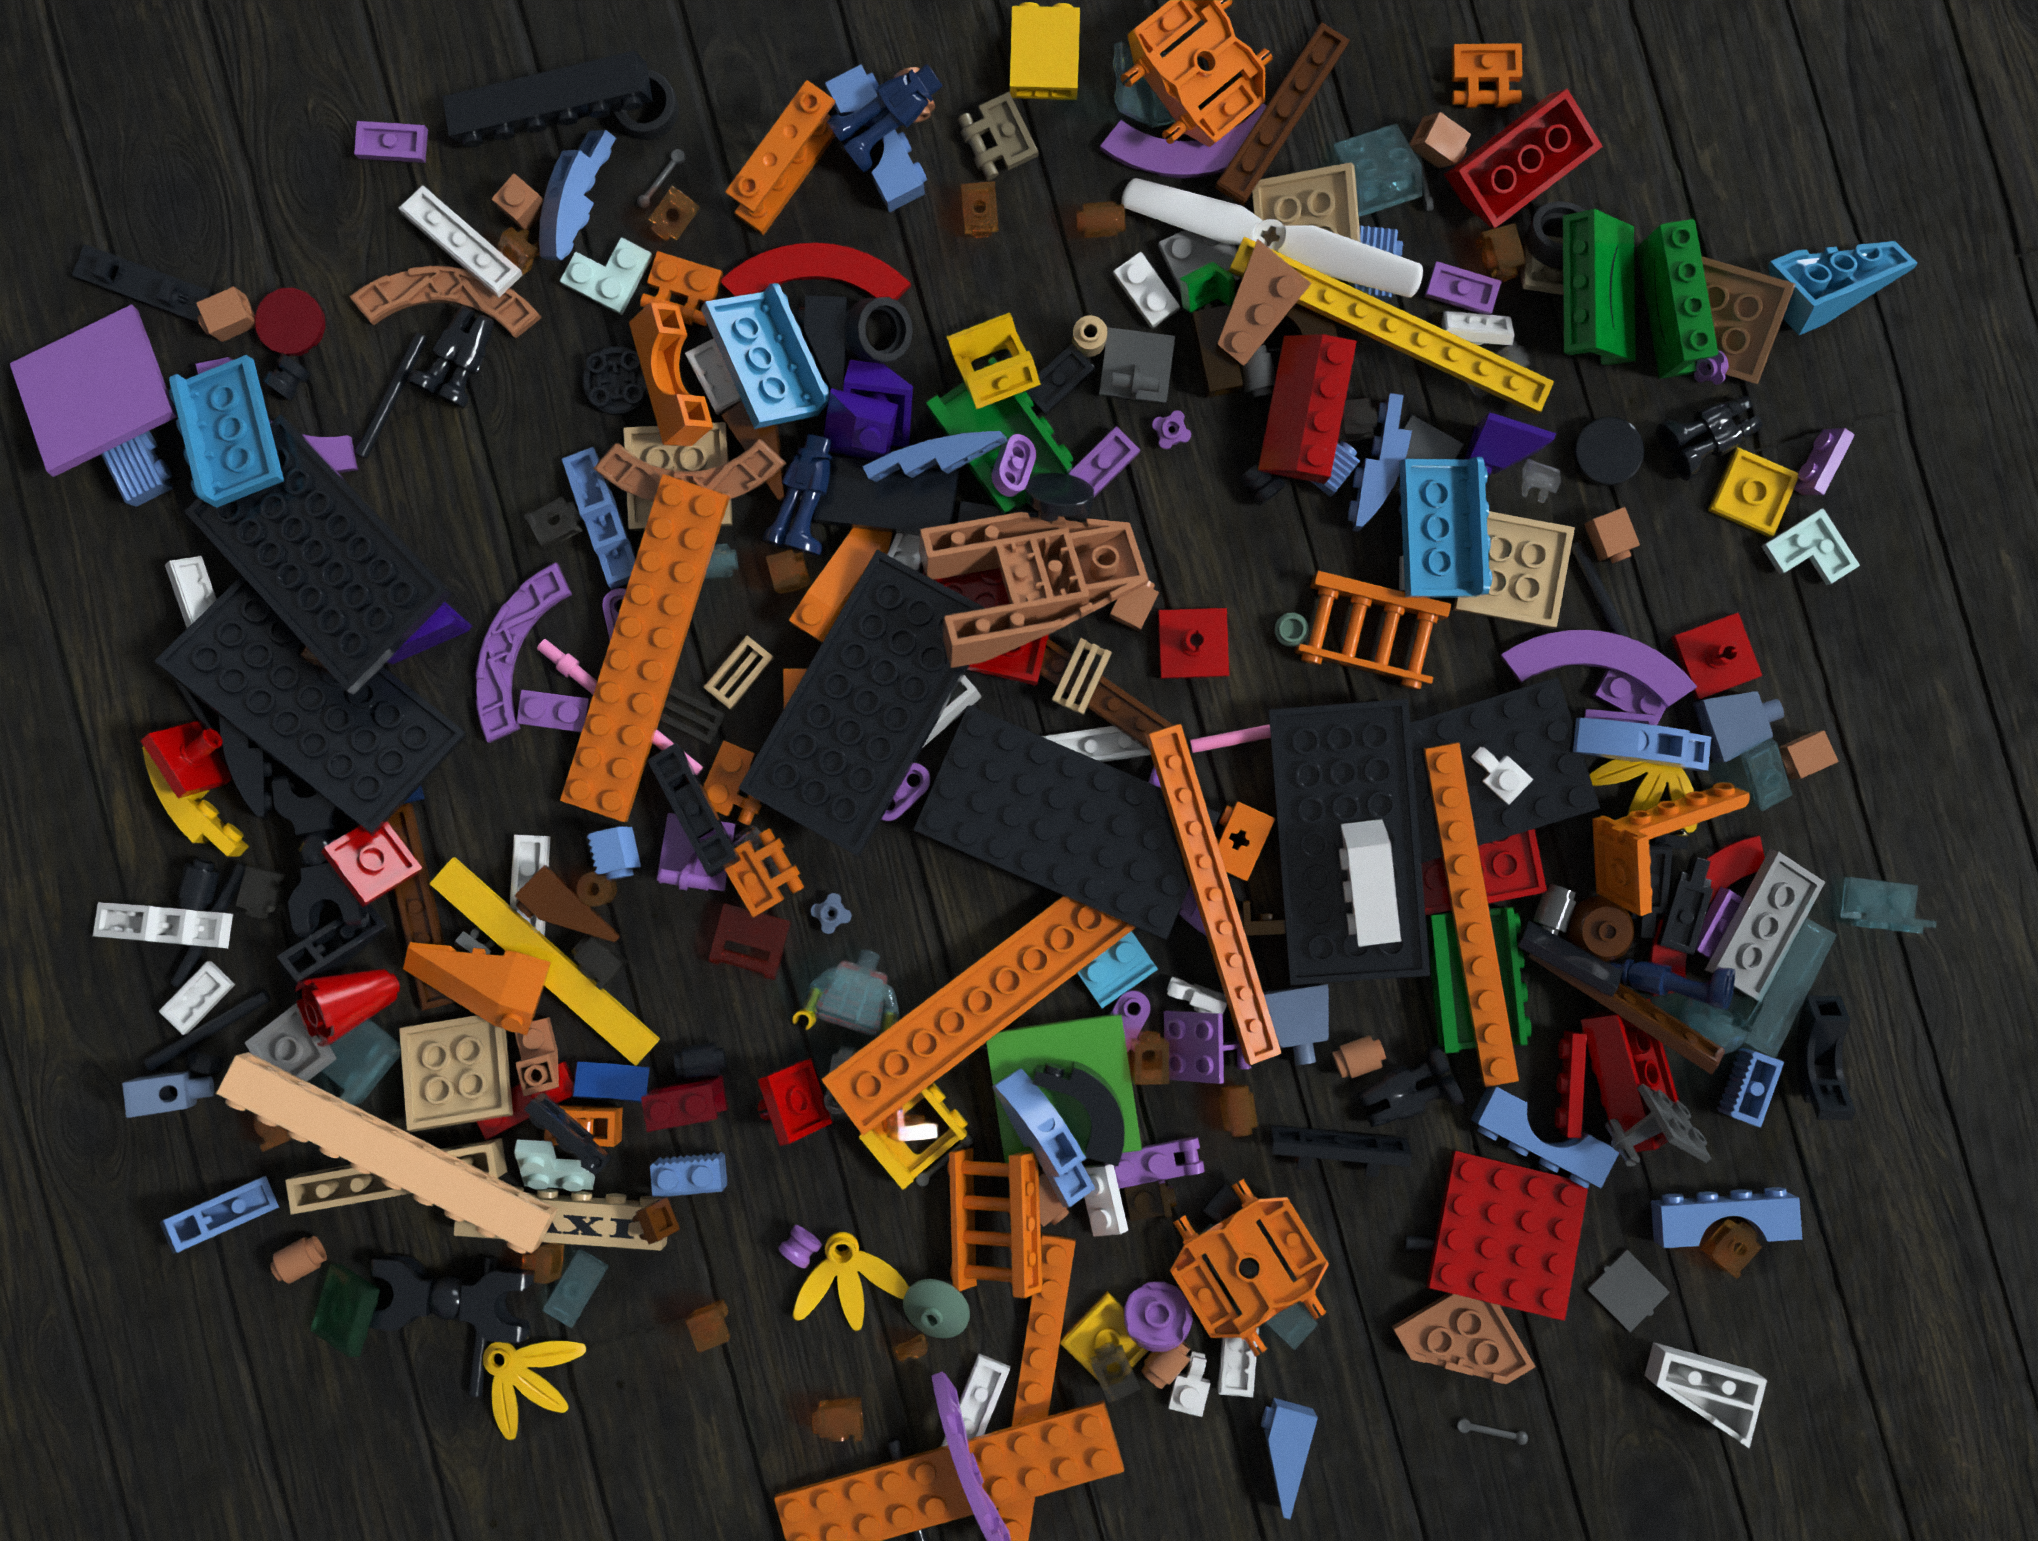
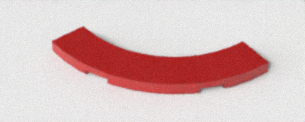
(820, 262)
(1725, 868)

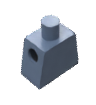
(1736, 723)
(1300, 1018)
(154, 1093)

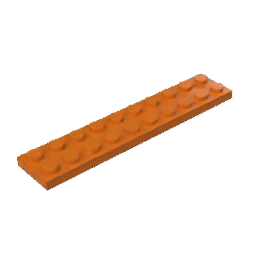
(645, 648)
(971, 1010)
(927, 1489)

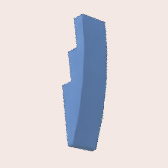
(948, 452)
(601, 517)

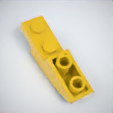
(196, 817)

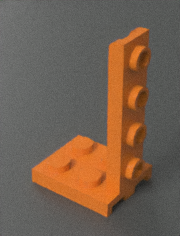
(1623, 843)

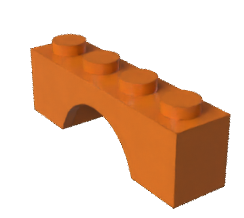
(658, 341)

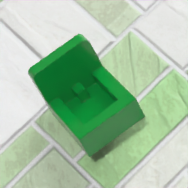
(1207, 285)

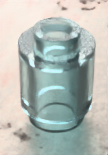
(722, 562)

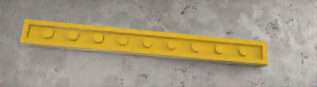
(1413, 335)

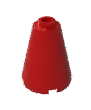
(344, 1001)

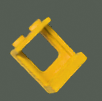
(1001, 378)
(898, 1157)

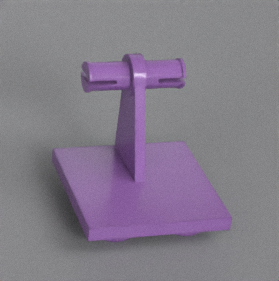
(680, 863)
(1198, 1046)

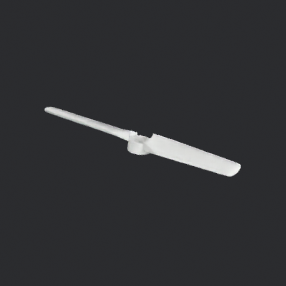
(1307, 244)

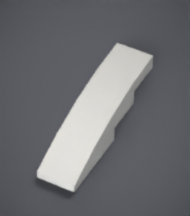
(163, 925)

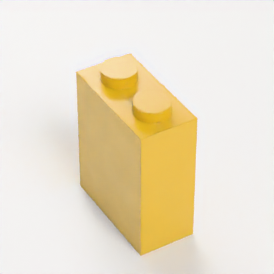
(1044, 51)

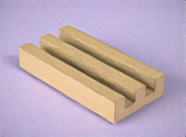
(1093, 651)
(736, 696)

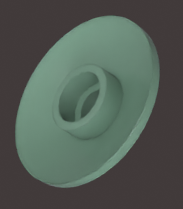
(936, 1308)

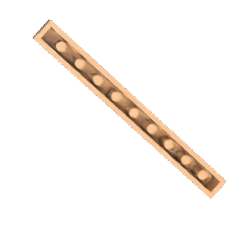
(387, 1152)

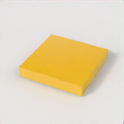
(1753, 492)
(1097, 1327)

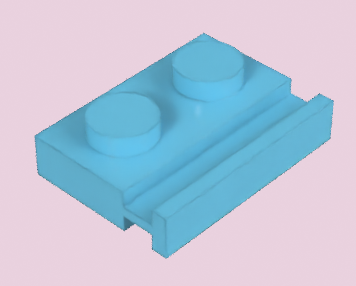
(1117, 970)

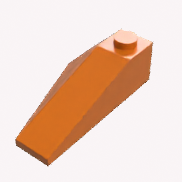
(837, 581)
(494, 987)

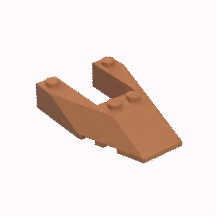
(1048, 570)

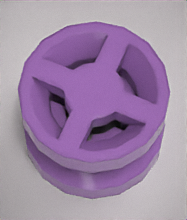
(800, 1246)

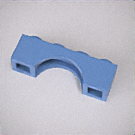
(895, 175)
(1507, 1116)
(1684, 1221)

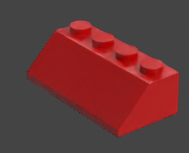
(1524, 159)
(1307, 407)
(1623, 1061)

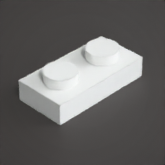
(1146, 290)
(1105, 1202)

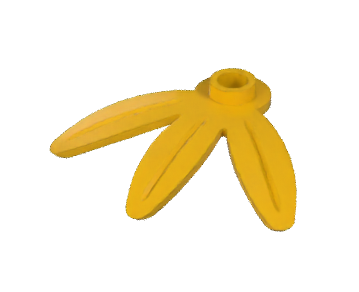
(1652, 785)
(846, 1267)
(529, 1383)

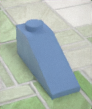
(219, 1214)
(1288, 1440)

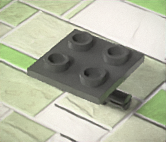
(1137, 365)
(1664, 1117)

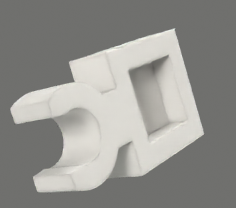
(1200, 997)

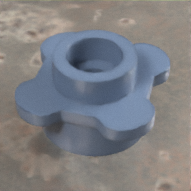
(821, 912)

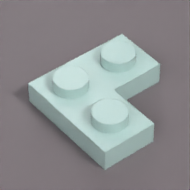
(611, 284)
(1812, 539)
(542, 1169)

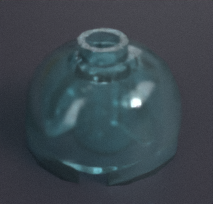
(1717, 1025)

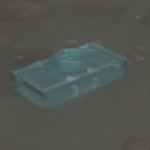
(1766, 774)
(575, 1288)

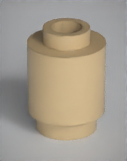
(1086, 345)

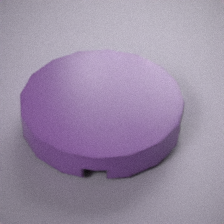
(1157, 1316)

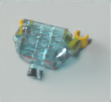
(852, 997)

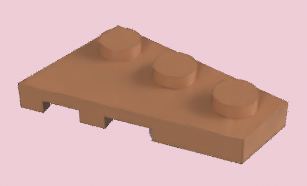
(1262, 301)

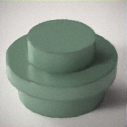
(1291, 629)

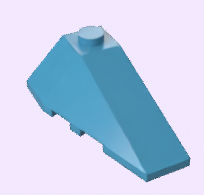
(1836, 280)

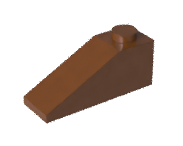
(742, 428)
(558, 904)

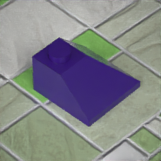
(882, 383)
(859, 425)
(1505, 442)

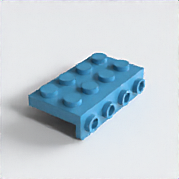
(767, 357)
(226, 432)
(1445, 528)

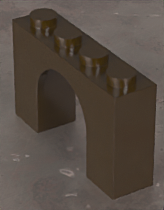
(1221, 370)

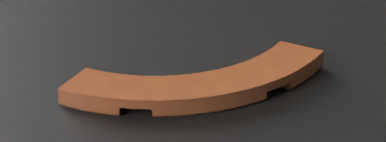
(443, 285)
(731, 478)

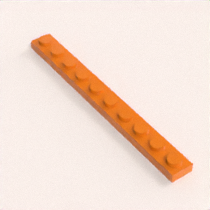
(1213, 894)
(1471, 914)
(1040, 1358)

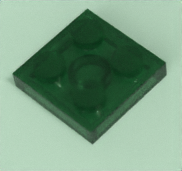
(345, 1310)

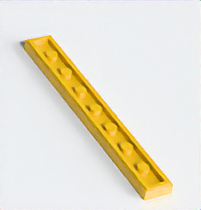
(563, 978)

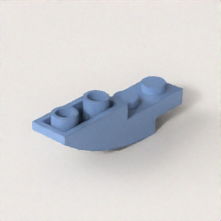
(564, 205)
(1379, 476)
(1642, 743)
(1047, 1135)

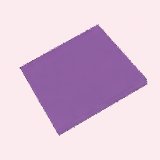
(92, 390)

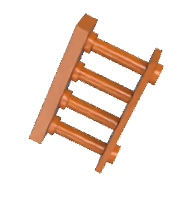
(783, 158)
(1395, 604)
(1024, 1214)

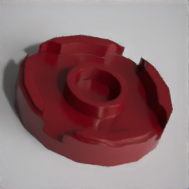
(290, 321)

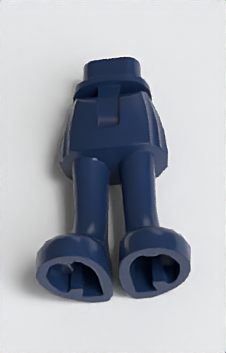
(904, 99)
(807, 478)
(1660, 979)

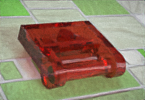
(761, 932)

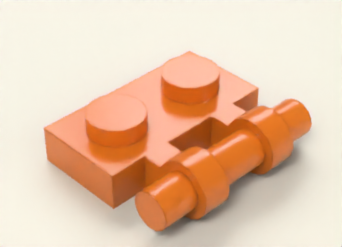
(1487, 64)
(684, 279)
(725, 778)
(754, 881)

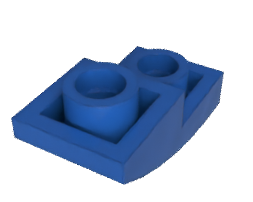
(610, 1081)

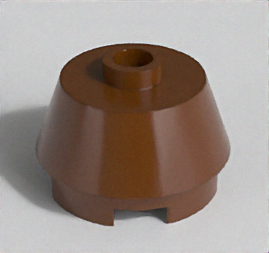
(1601, 928)

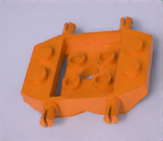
(1183, 83)
(1257, 1296)

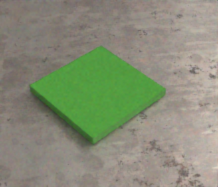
(1090, 1041)

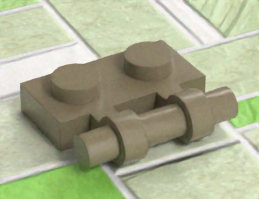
(1007, 131)

